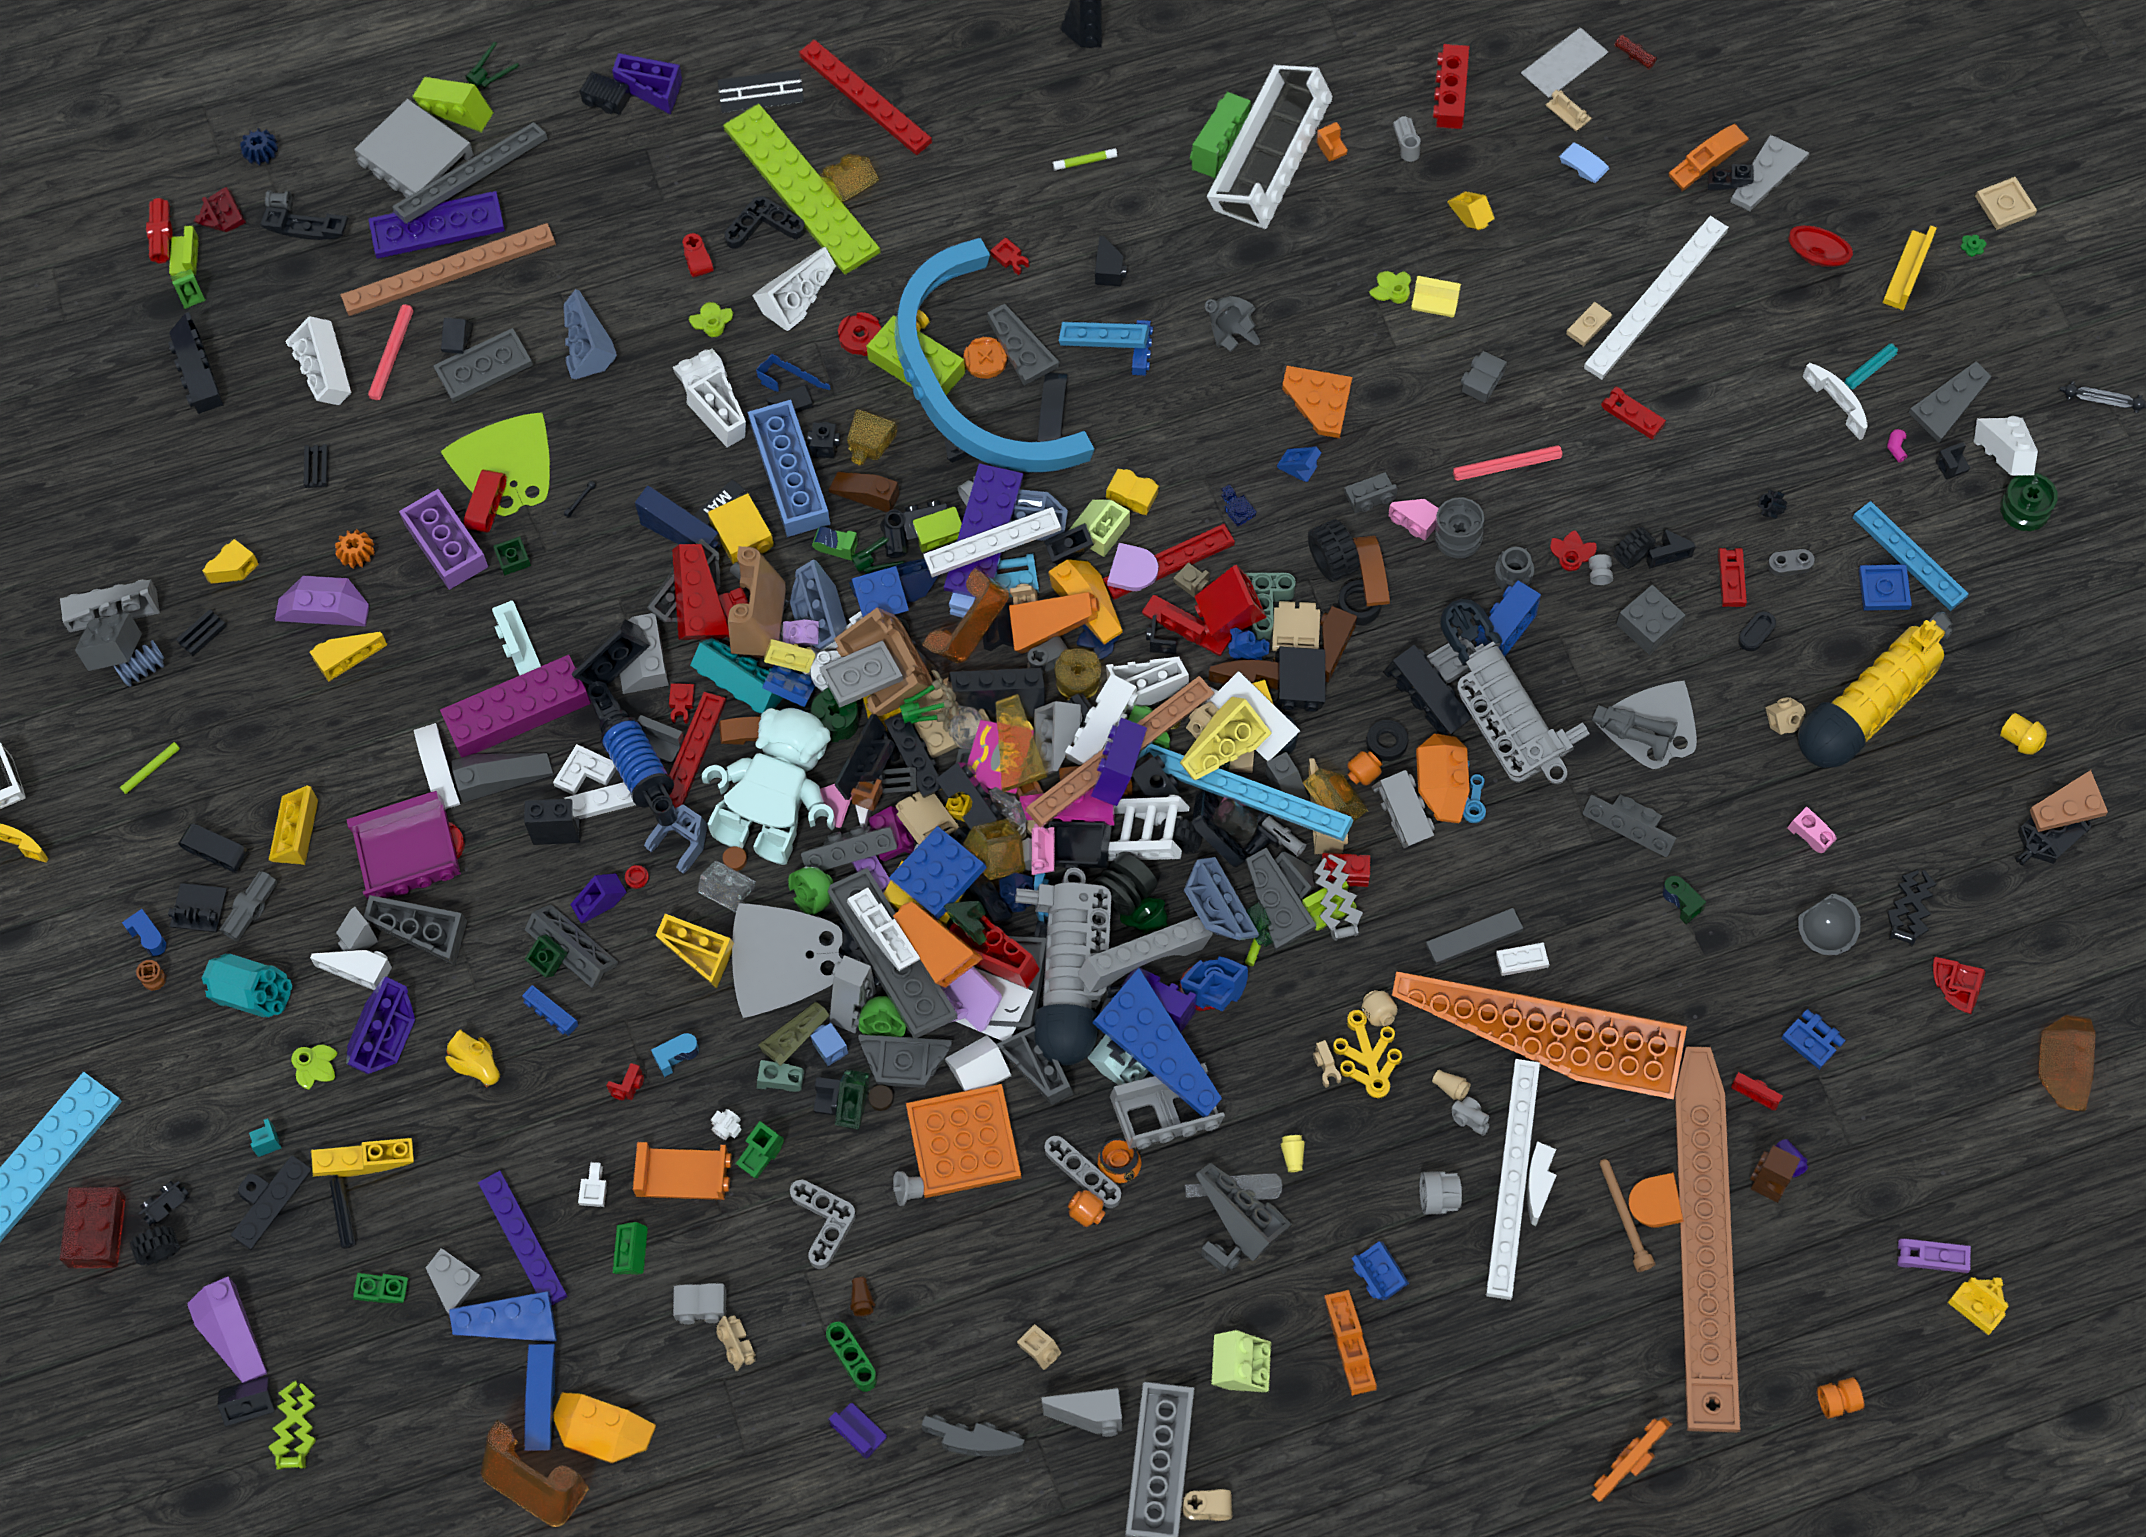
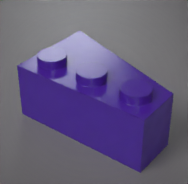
(1119, 761)

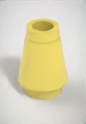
(1293, 1152)

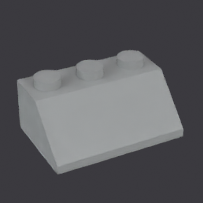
(649, 668)

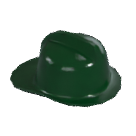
(1148, 916)

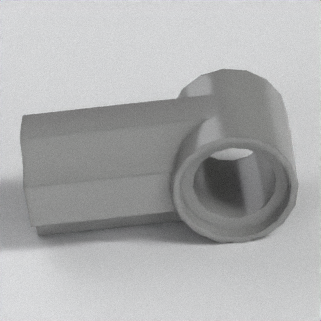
(1407, 139)

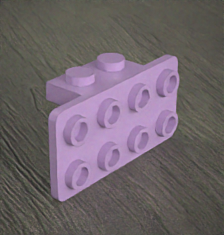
(973, 998)

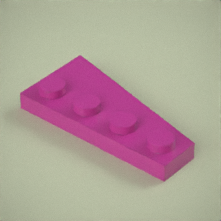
(1084, 808)

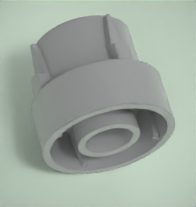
(1440, 1192)

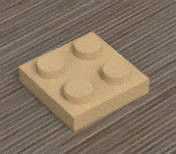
(2006, 203)

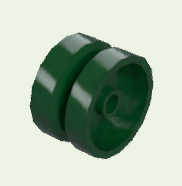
(2028, 502)

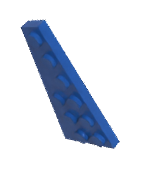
(1148, 1034)

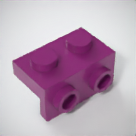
(902, 835)

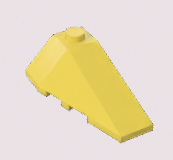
(1227, 736)

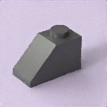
(1285, 776)

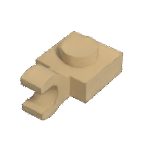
(1324, 1059)

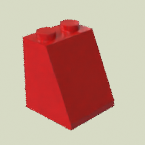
(1229, 604)

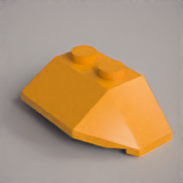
(600, 1428)

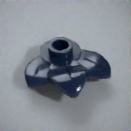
(1089, 640)

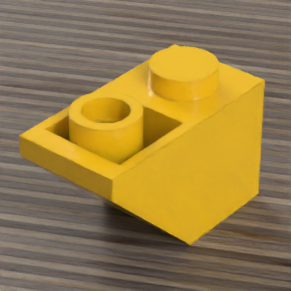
(230, 564)

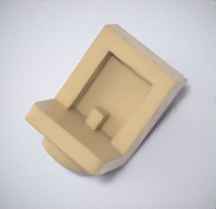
(1023, 594)

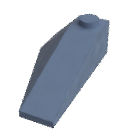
(587, 340)

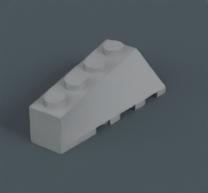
(136, 598)

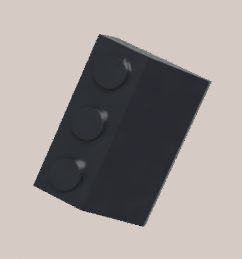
(612, 654)

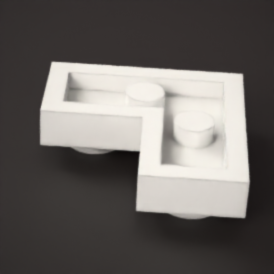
(582, 764)

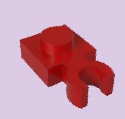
(1008, 254)
(681, 699)

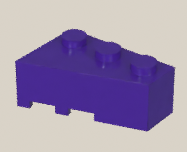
(649, 80)
(1178, 1005)

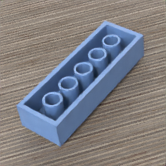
(789, 468)

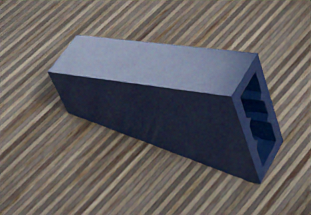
(672, 521)

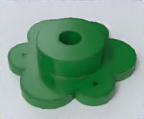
(1973, 245)

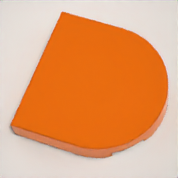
(1656, 1201)

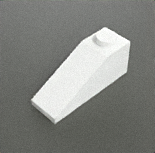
(357, 966)

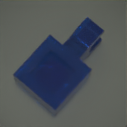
(1238, 508)

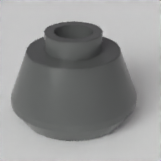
(1944, 623)

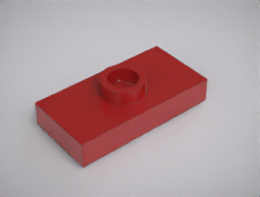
(1757, 1091)

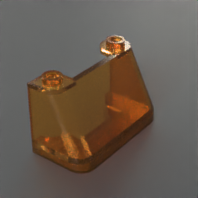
(990, 600)
(547, 1498)

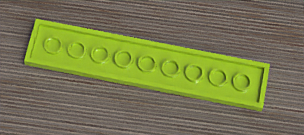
(802, 189)

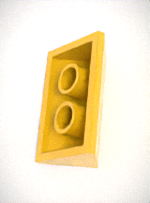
(294, 826)

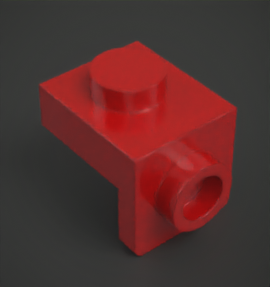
(632, 1081)

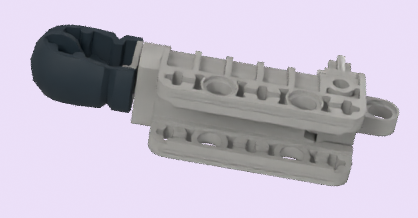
(1506, 700)

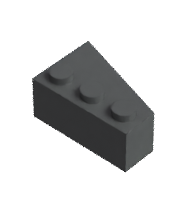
(1029, 1060)

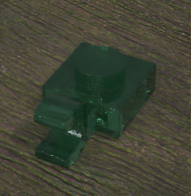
(1261, 922)

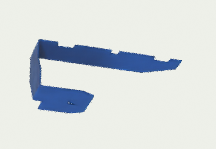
(765, 380)

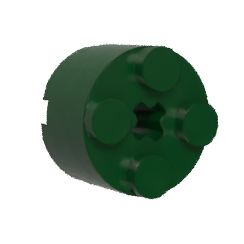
(840, 721)

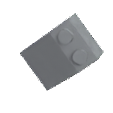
(1055, 731)
(1090, 1411)

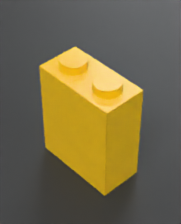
(740, 525)

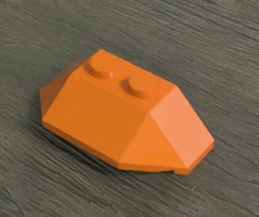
(1443, 776)

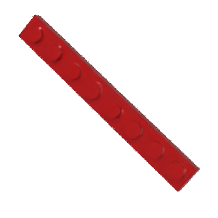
(865, 97)

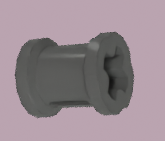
(278, 200)

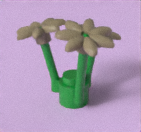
(912, 712)

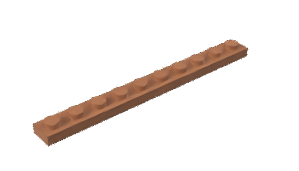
(447, 269)
(1085, 776)

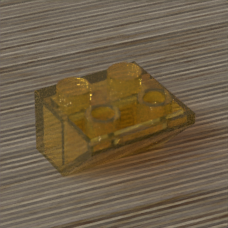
(849, 176)
(997, 847)

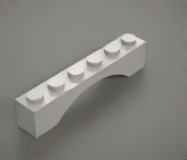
(1116, 962)

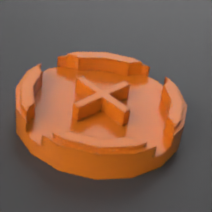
(985, 358)

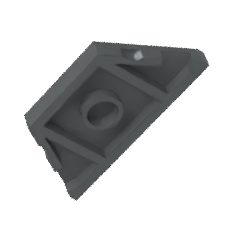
(903, 1059)

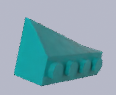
(735, 674)

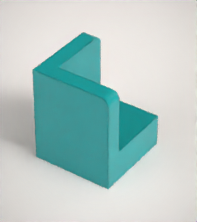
(265, 1139)

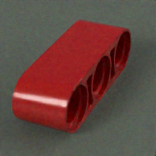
(485, 500)

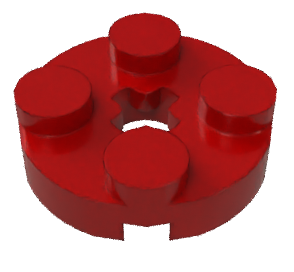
(851, 325)

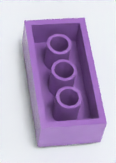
(443, 539)

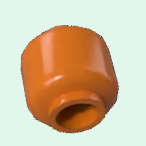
(1364, 768)
(1086, 1208)

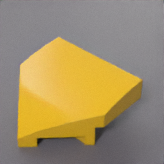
(1981, 1302)

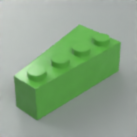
(1219, 134)

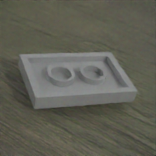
(861, 674)

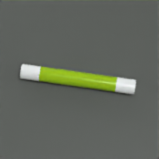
(1075, 161)

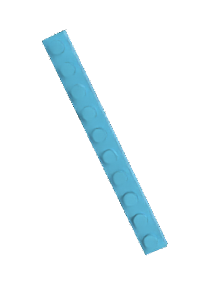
(1258, 796)

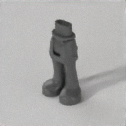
(1622, 723)

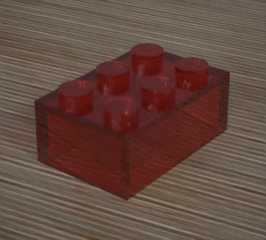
(92, 1227)

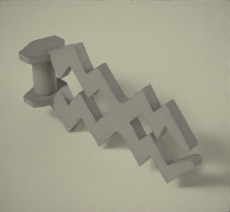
(1336, 888)

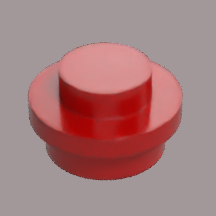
(636, 876)

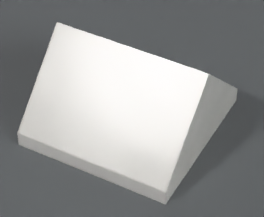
(978, 1065)

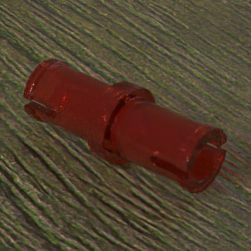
(1635, 51)

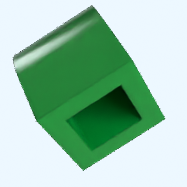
(763, 1146)

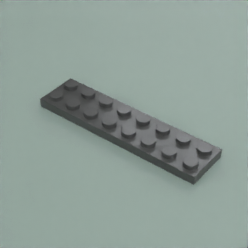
(912, 989)

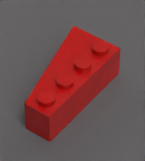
(696, 596)
(1001, 954)

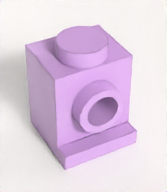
(801, 632)

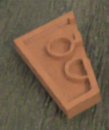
(2070, 804)

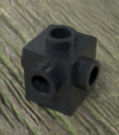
(823, 440)

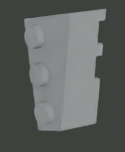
(1404, 808)

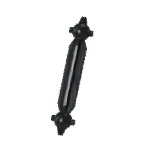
(2103, 397)

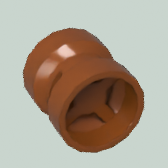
(151, 980)

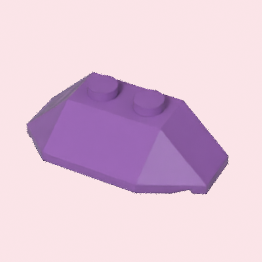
(323, 602)

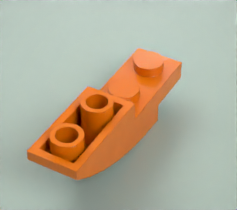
(1707, 155)

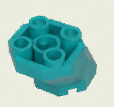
(247, 985)

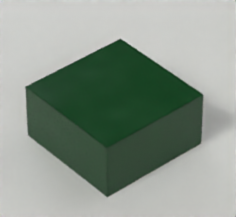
(512, 556)
(546, 956)

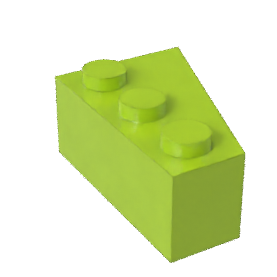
(454, 102)

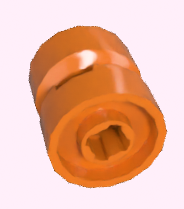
(1842, 1397)

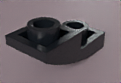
(1737, 177)

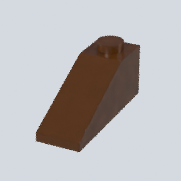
(866, 489)
(1336, 633)

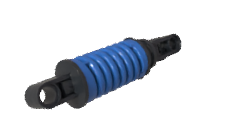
(633, 755)

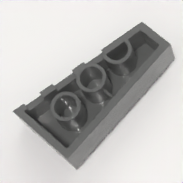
(424, 927)

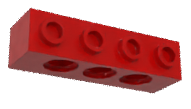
(1452, 86)

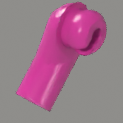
(1894, 445)

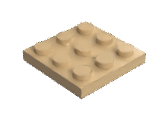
(932, 732)

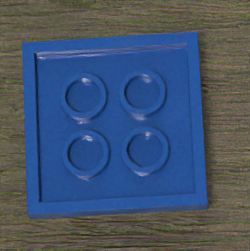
(937, 872)

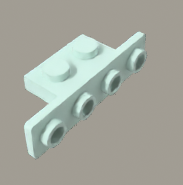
(516, 638)

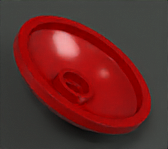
(1820, 246)

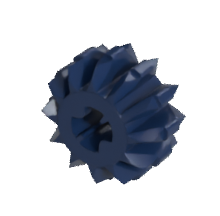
(258, 146)

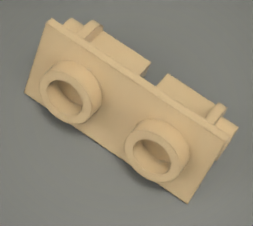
(1568, 110)
(730, 1332)

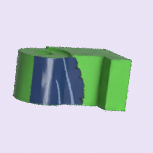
(835, 542)

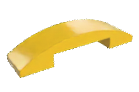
(26, 844)

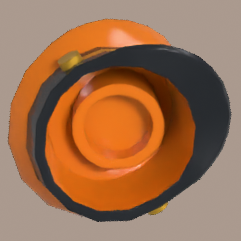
(1119, 1161)

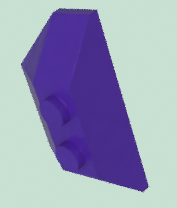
(381, 1028)

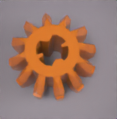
(354, 548)

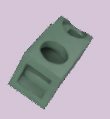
(779, 1077)

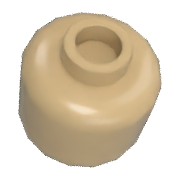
(1379, 1008)

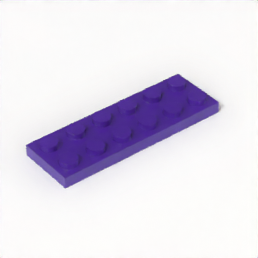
(438, 226)
(988, 507)

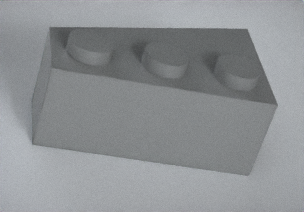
(851, 990)

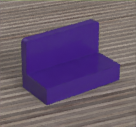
(858, 1430)

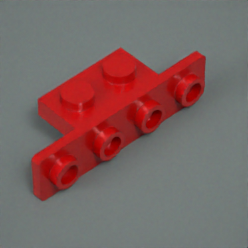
(1183, 624)

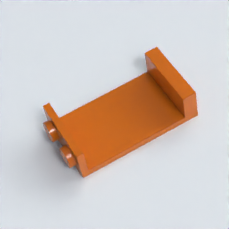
(681, 1173)

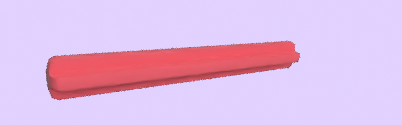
(390, 352)
(1507, 463)

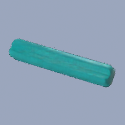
(1871, 366)

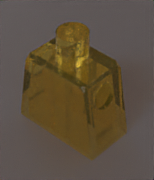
(869, 436)

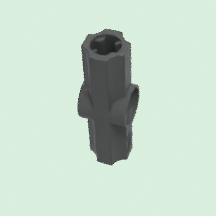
(248, 906)

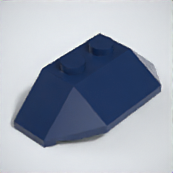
(914, 579)

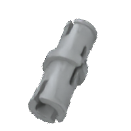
(1272, 827)

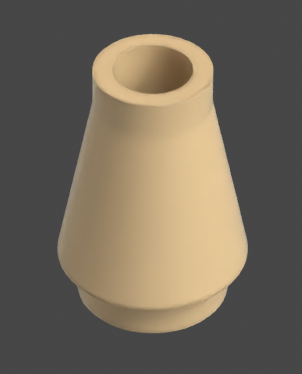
(1453, 1085)

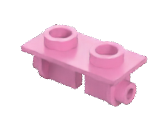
(1042, 849)

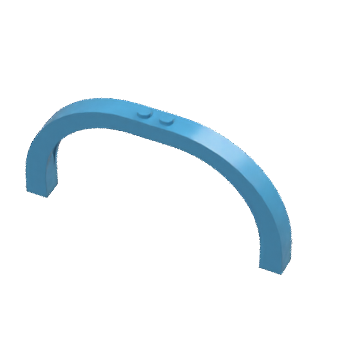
(950, 422)

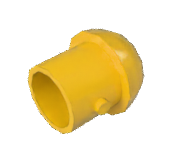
(2024, 734)

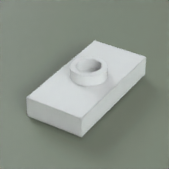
(1522, 959)

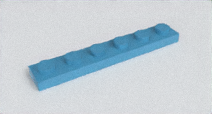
(1911, 555)

